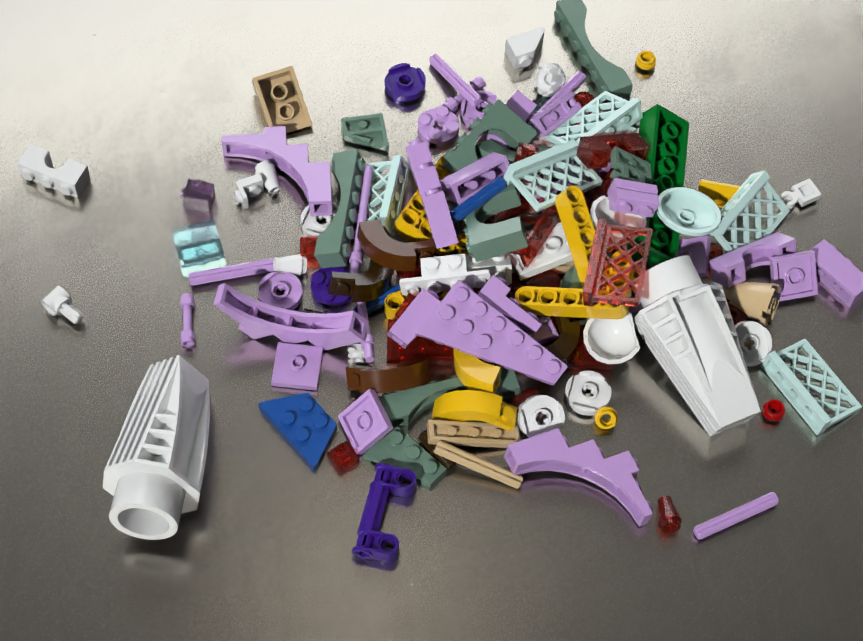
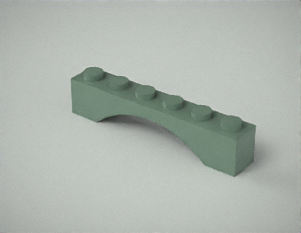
(607, 76)
(334, 242)
(406, 404)

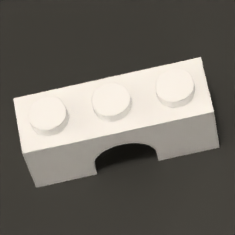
(68, 178)

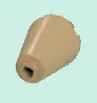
(755, 300)

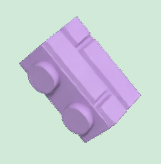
(633, 197)

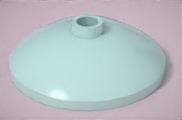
(688, 211)

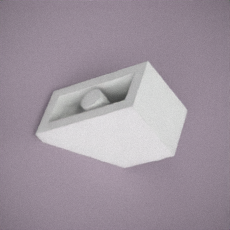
(524, 47)

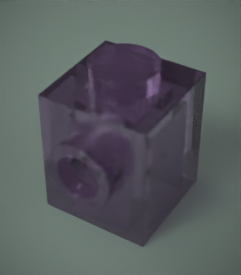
(198, 195)

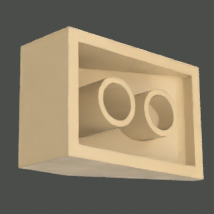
(282, 99)

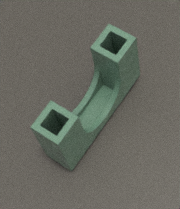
(498, 121)
(496, 238)

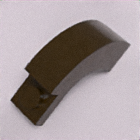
(361, 286)
(566, 345)

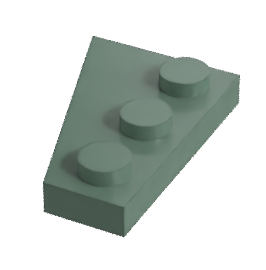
(403, 452)

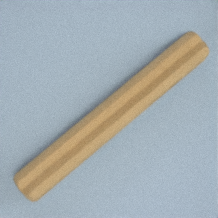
(478, 464)

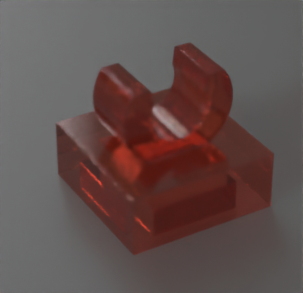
(307, 246)
(343, 457)

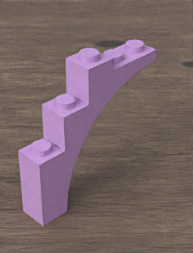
(292, 159)
(431, 193)
(493, 293)
(290, 326)
(586, 460)

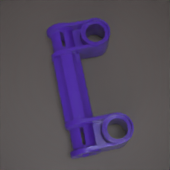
(370, 540)

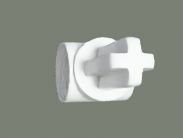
(60, 303)

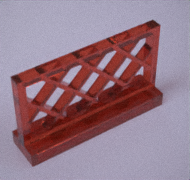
(599, 256)

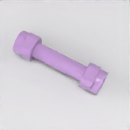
(452, 103)
(187, 335)

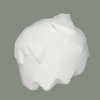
(549, 79)

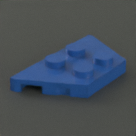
(302, 424)

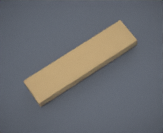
(470, 434)

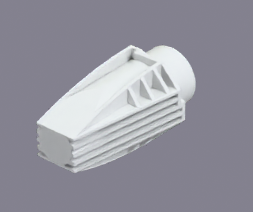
(696, 344)
(160, 452)

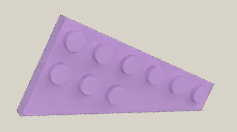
(481, 331)

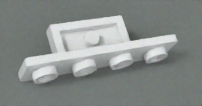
(441, 275)

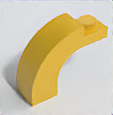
(476, 373)
(475, 405)

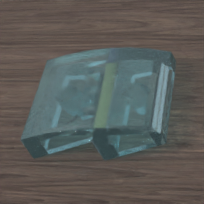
(197, 244)

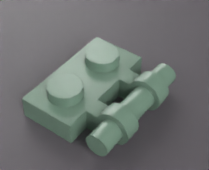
(629, 165)

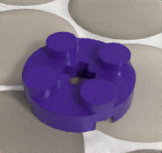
(402, 92)
(320, 284)

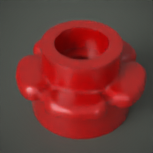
(773, 405)

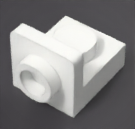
(248, 187)

